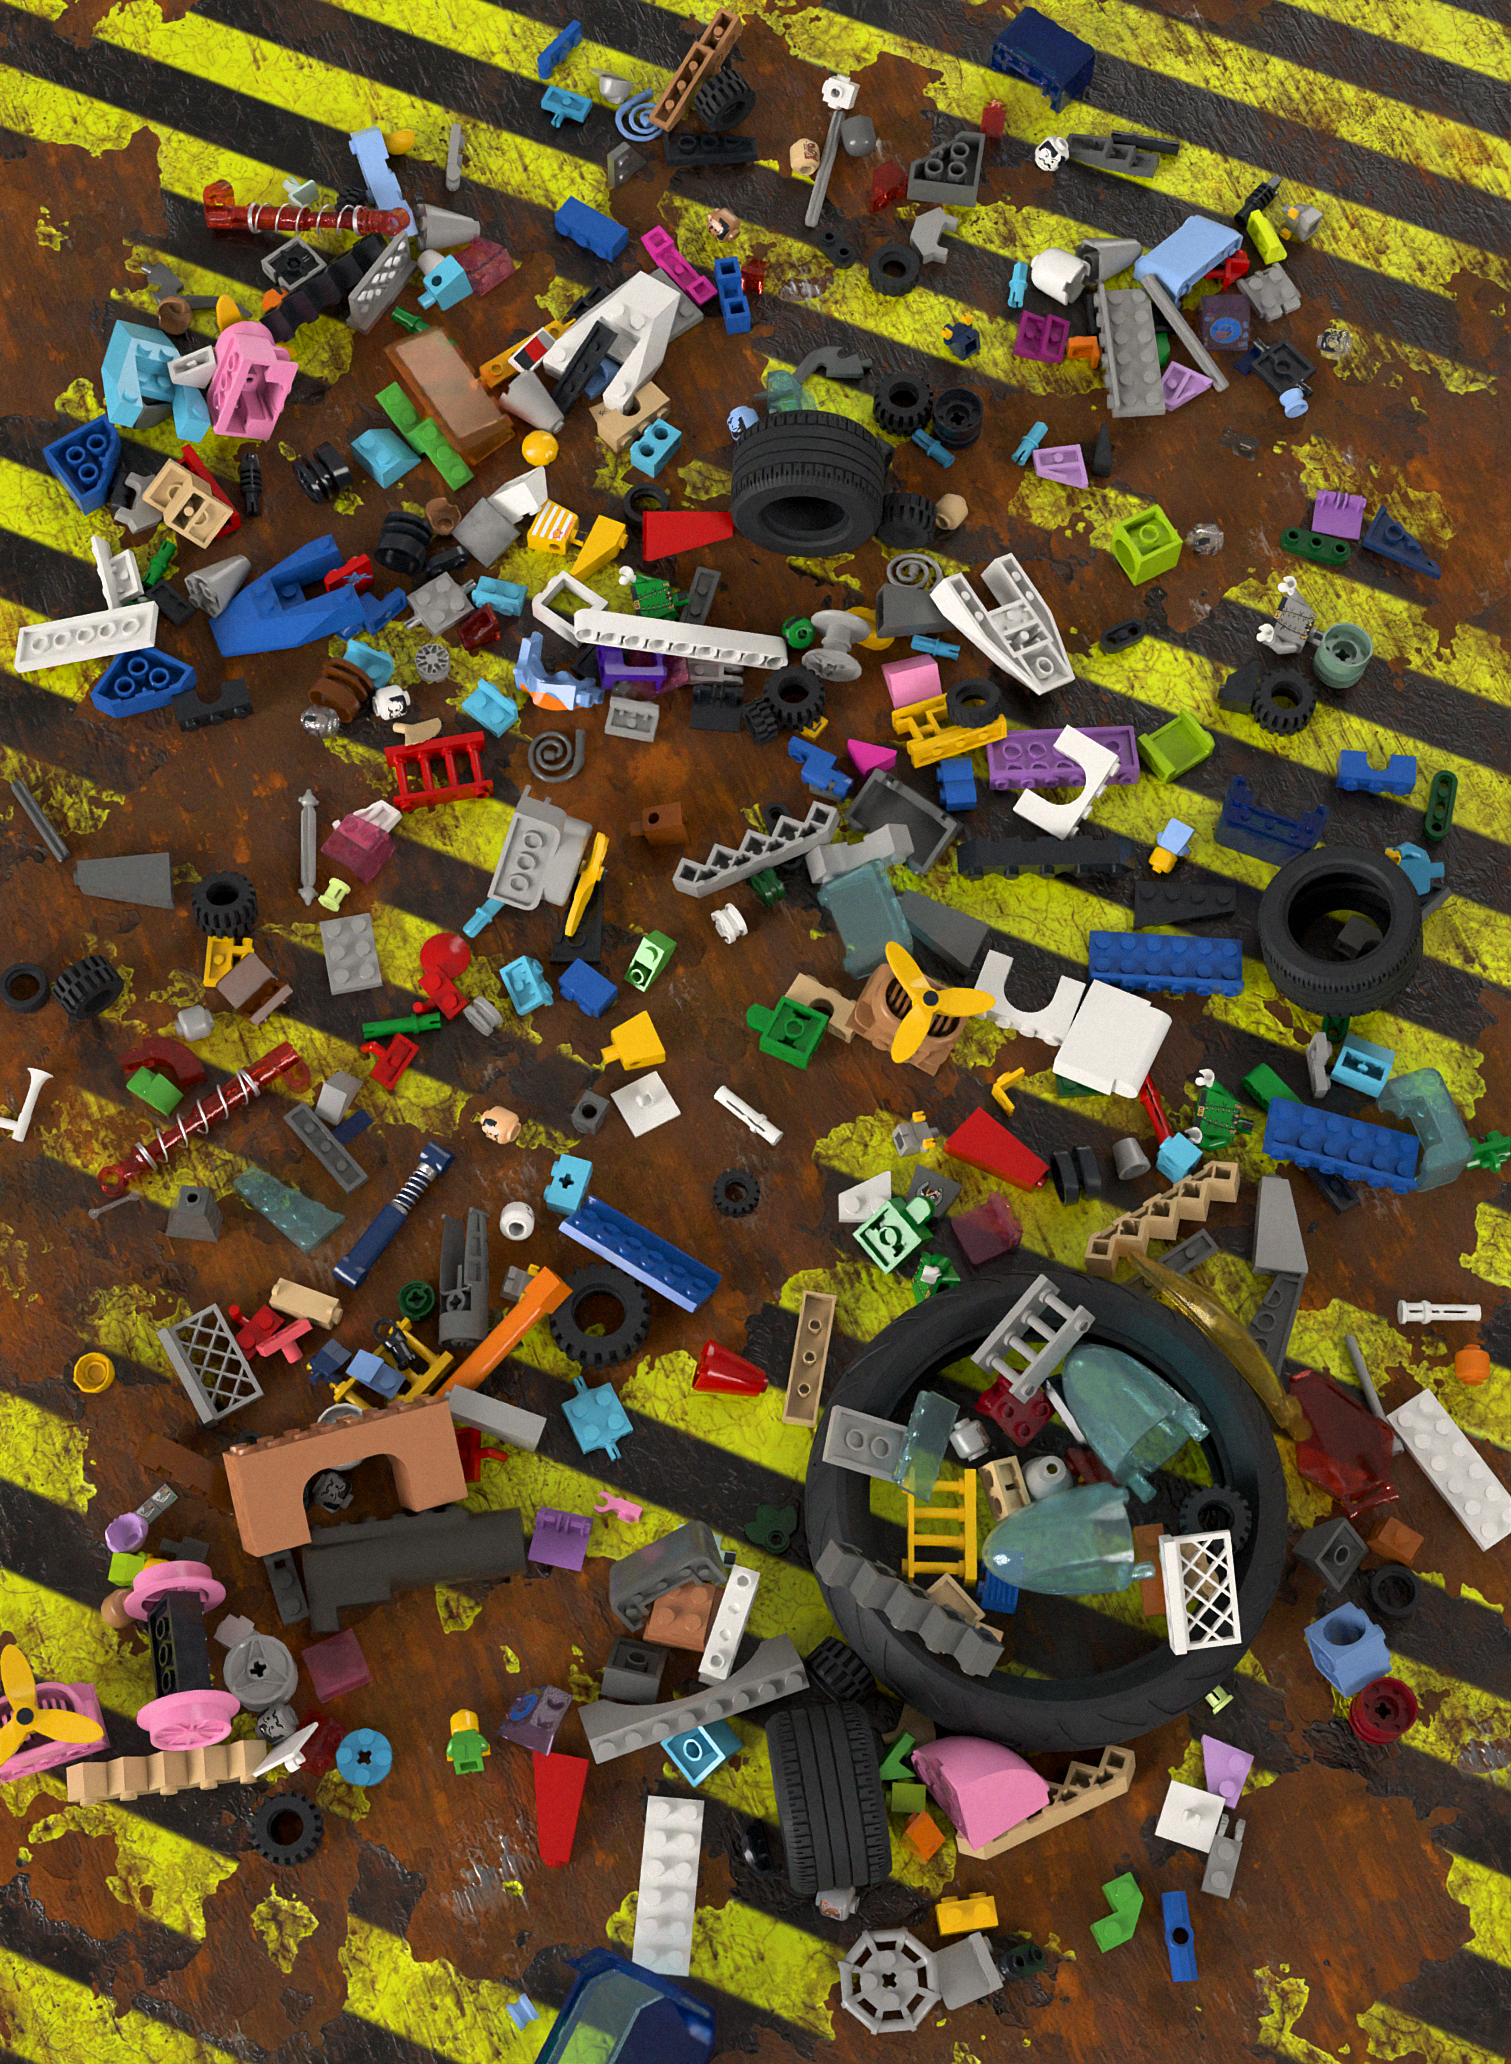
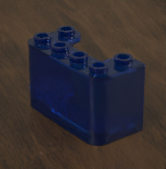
(1044, 55)
(1264, 832)

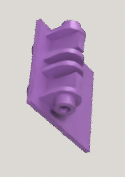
(1338, 514)
(560, 1538)

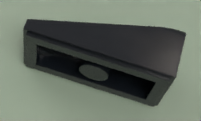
(1102, 459)

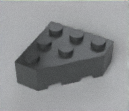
(949, 172)

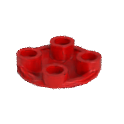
(446, 951)

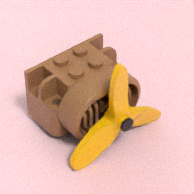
(913, 1013)

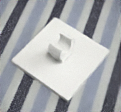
(645, 1104)
(287, 1751)
(1190, 1816)

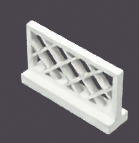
(1175, 1593)

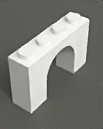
(1062, 820)
(1048, 1024)

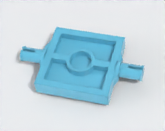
(596, 1418)

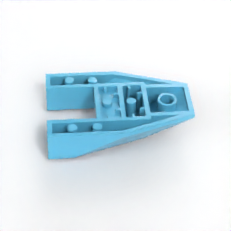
(138, 368)

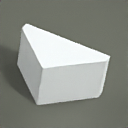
(194, 368)

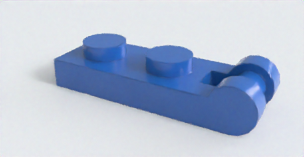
(559, 49)

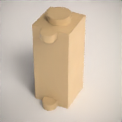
(306, 1304)

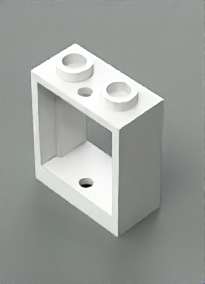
(552, 620)

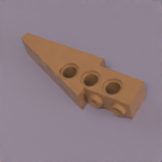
(697, 68)

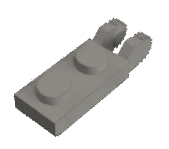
(454, 158)
(712, 673)
(1222, 1859)

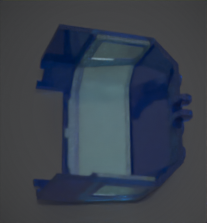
(627, 2017)

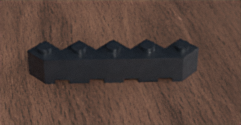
(323, 288)
(1046, 857)

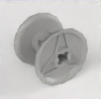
(838, 630)
(243, 1668)

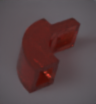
(167, 1053)

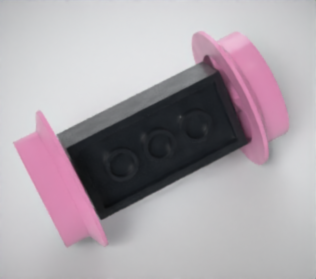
(186, 1706)

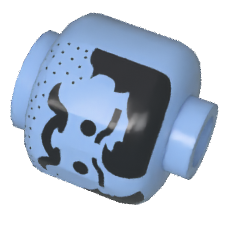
(740, 420)

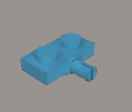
(565, 105)

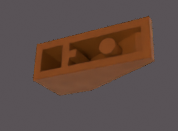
(1147, 1548)

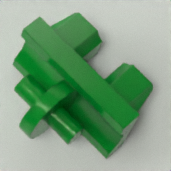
(1491, 1153)

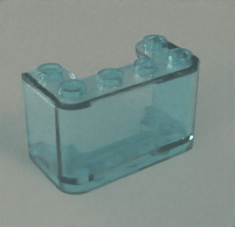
(1436, 1121)

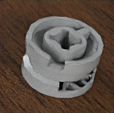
(432, 663)
(483, 1015)

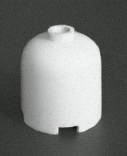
(1059, 274)

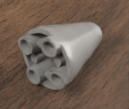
(443, 228)
(217, 584)

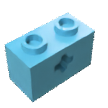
(572, 1170)

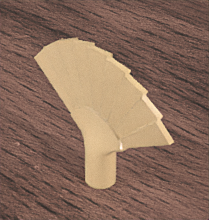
(418, 732)
(915, 1723)

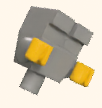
(1301, 220)
(914, 1136)
(516, 1280)

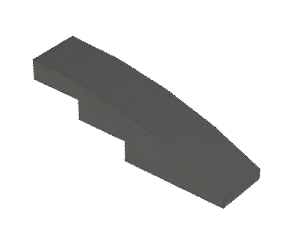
(1105, 154)

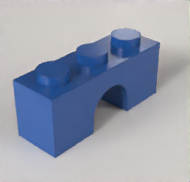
(731, 297)
(1356, 774)

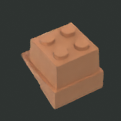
(684, 1616)

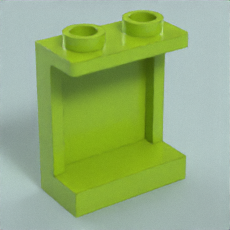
(1175, 747)

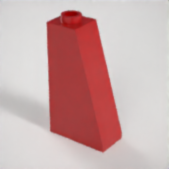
(679, 531)
(996, 1152)
(559, 1798)

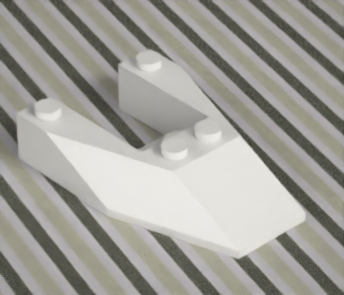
(643, 318)
(1016, 636)

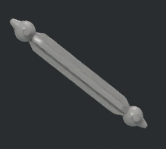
(308, 847)

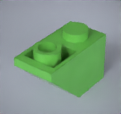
(650, 960)

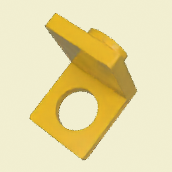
(1003, 1083)

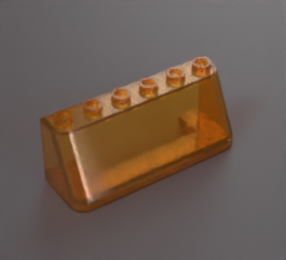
(451, 393)

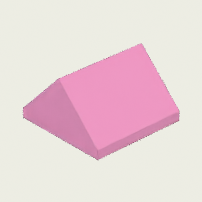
(912, 680)

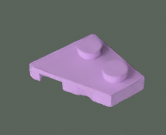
(1182, 385)
(1062, 465)
(1225, 1769)

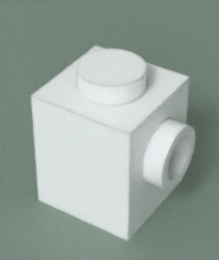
(234, 1630)

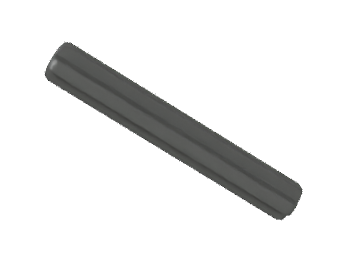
(40, 821)

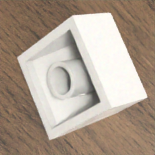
(521, 495)

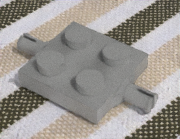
(440, 604)

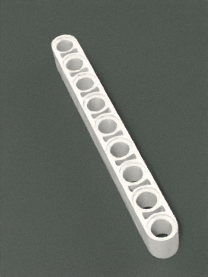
(680, 639)

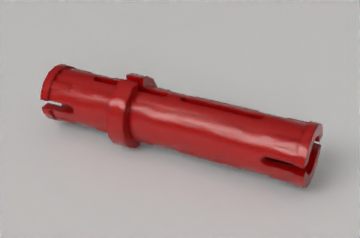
(1152, 1109)

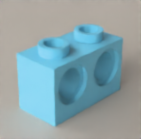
(660, 450)
(1177, 1157)

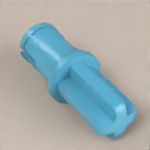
(1018, 284)
(1030, 443)
(482, 917)

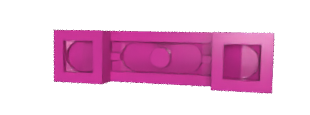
(665, 255)

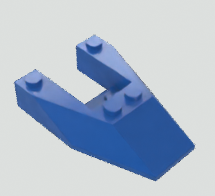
(274, 611)

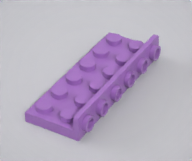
(1031, 760)

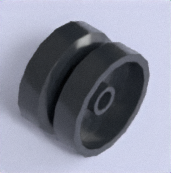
(1075, 1175)

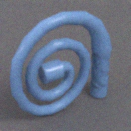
(630, 103)

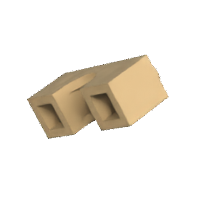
(621, 430)
(810, 993)

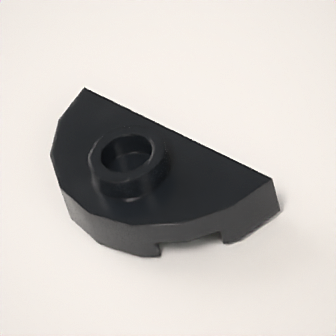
(756, 1848)

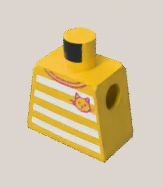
(555, 529)

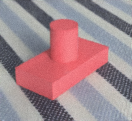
(286, 1341)

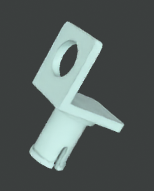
(299, 194)

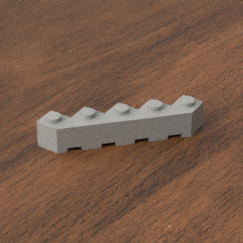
(757, 852)

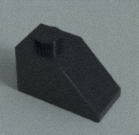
(1239, 689)

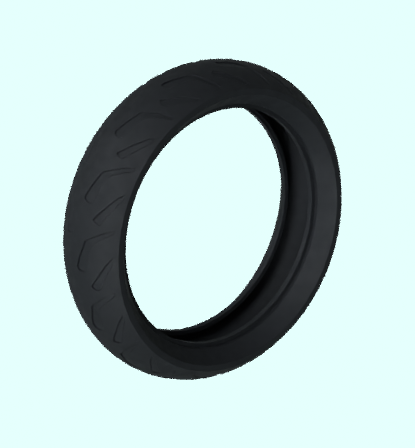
(1239, 1453)

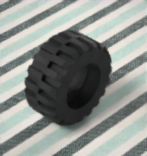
(610, 1348)

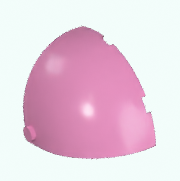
(979, 1785)

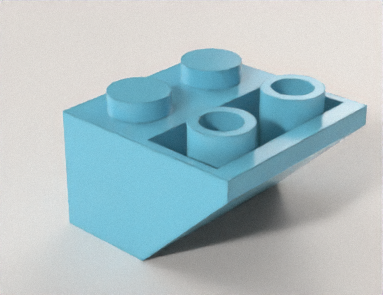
(1362, 1065)

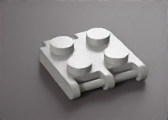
(1270, 292)

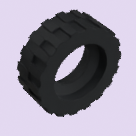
(894, 253)
(973, 716)

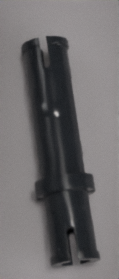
(1146, 142)

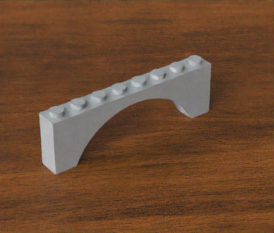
(622, 1728)

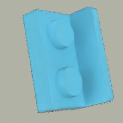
(502, 595)
(375, 664)
(491, 708)
(526, 984)

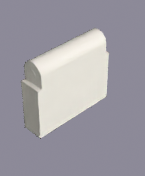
(1112, 1041)

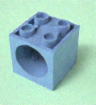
(1348, 1649)

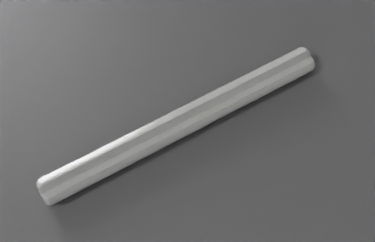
(824, 169)
(1184, 332)

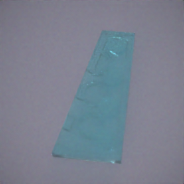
(291, 1212)

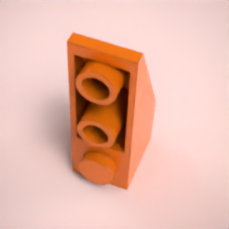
(921, 1836)

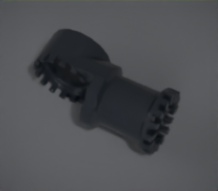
(119, 490)
(396, 1344)

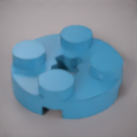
(365, 1741)

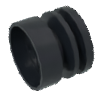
(957, 407)
(318, 475)
(403, 542)

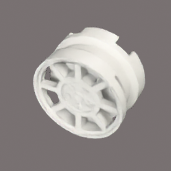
(729, 923)

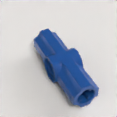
(1180, 1955)

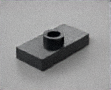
(171, 603)

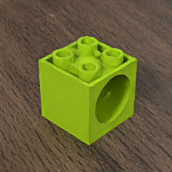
(1146, 545)

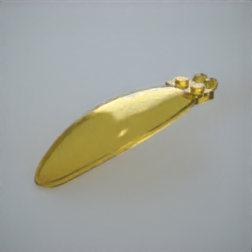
(1230, 1336)

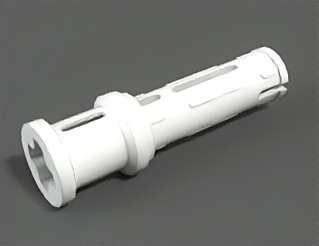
(1425, 1314)

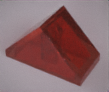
(755, 275)
(480, 629)

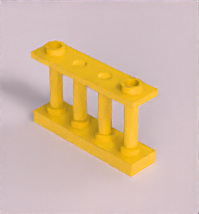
(420, 1384)
(964, 1541)

